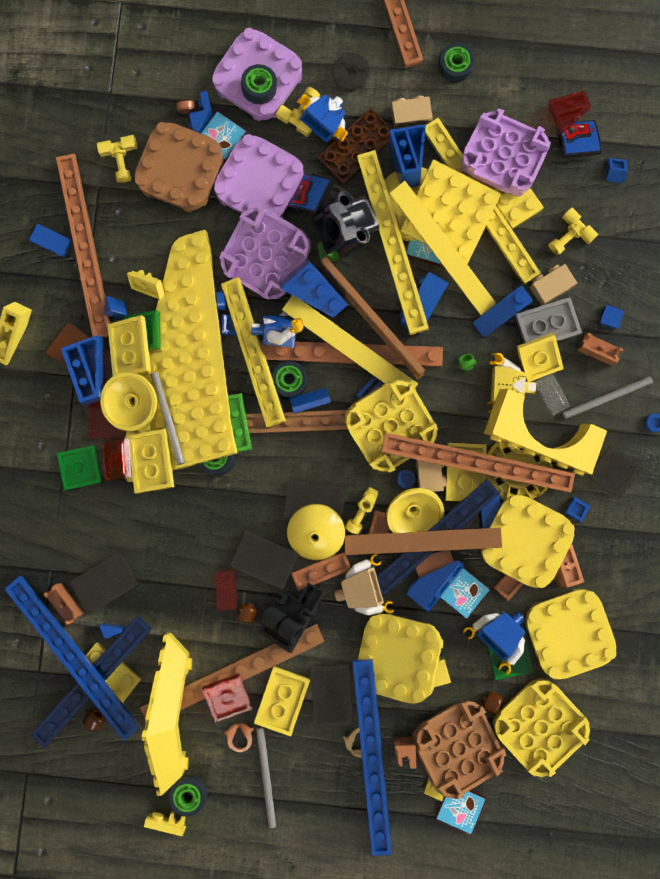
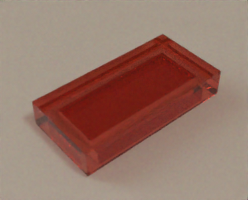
(226, 590)

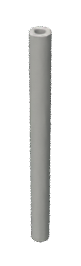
(607, 397)
(167, 418)
(266, 777)

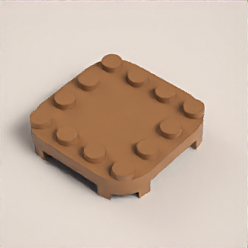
(179, 166)
(458, 749)

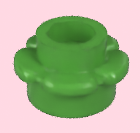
(466, 362)

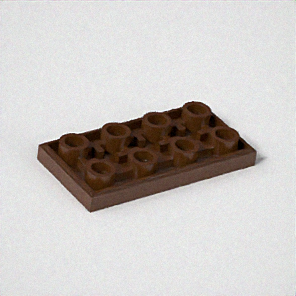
(364, 135)
(72, 335)

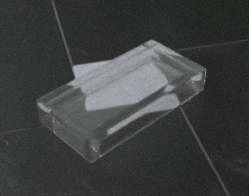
(552, 394)

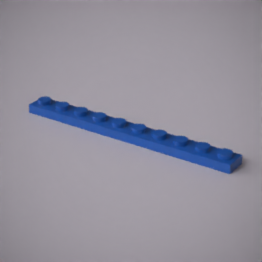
(73, 658)
(372, 757)

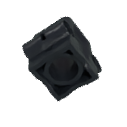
(345, 224)

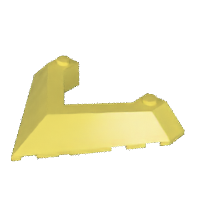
(161, 728)

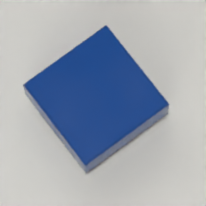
(611, 317)
(577, 509)

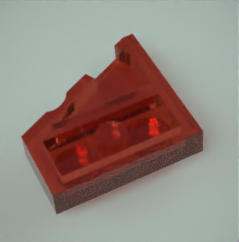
(569, 109)

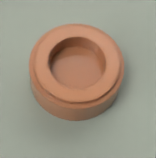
(186, 107)

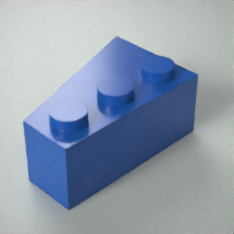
(406, 150)
(313, 289)
(86, 368)

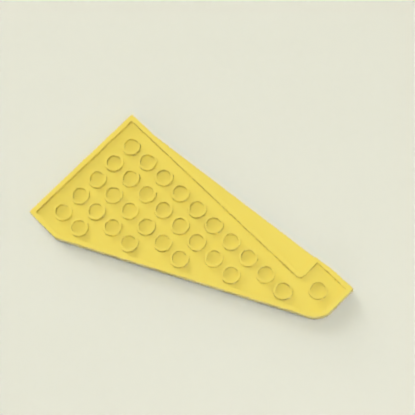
(191, 357)

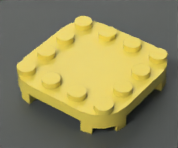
(392, 410)
(532, 541)
(570, 634)
(402, 655)
(541, 727)

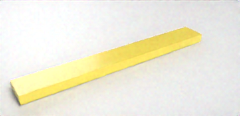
(442, 248)
(344, 342)
(253, 353)

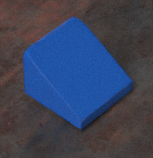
(616, 170)
(115, 308)
(226, 325)
(109, 630)

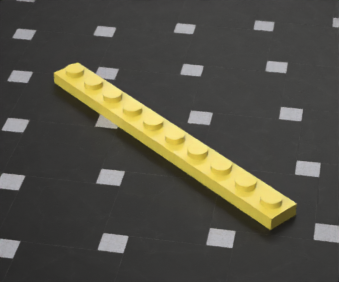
(496, 225)
(392, 243)

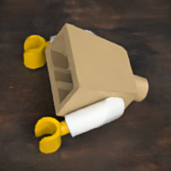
(362, 589)

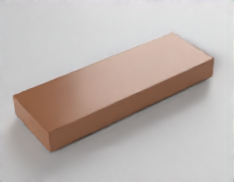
(321, 571)

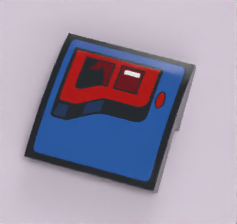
(580, 140)
(310, 194)

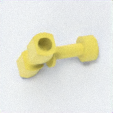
(293, 117)
(118, 151)
(576, 229)
(365, 505)

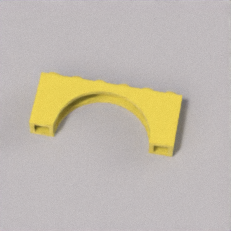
(508, 425)

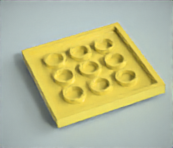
(456, 205)

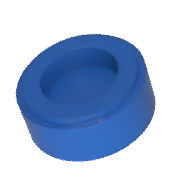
(220, 300)
(652, 422)
(405, 479)

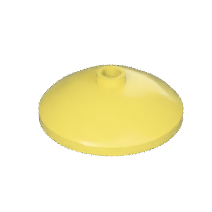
(118, 404)
(421, 518)
(320, 521)

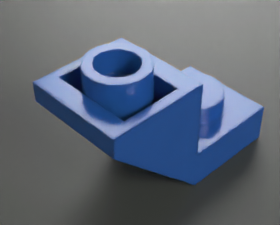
(202, 117)

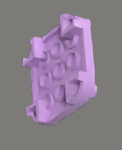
(257, 48)
(505, 153)
(258, 177)
(264, 252)

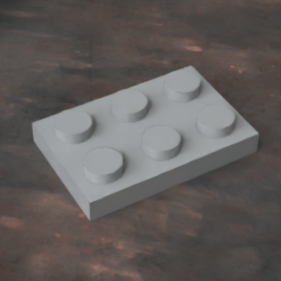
(550, 318)

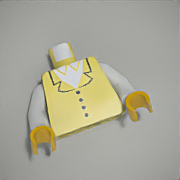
(508, 376)

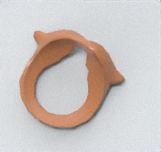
(246, 731)

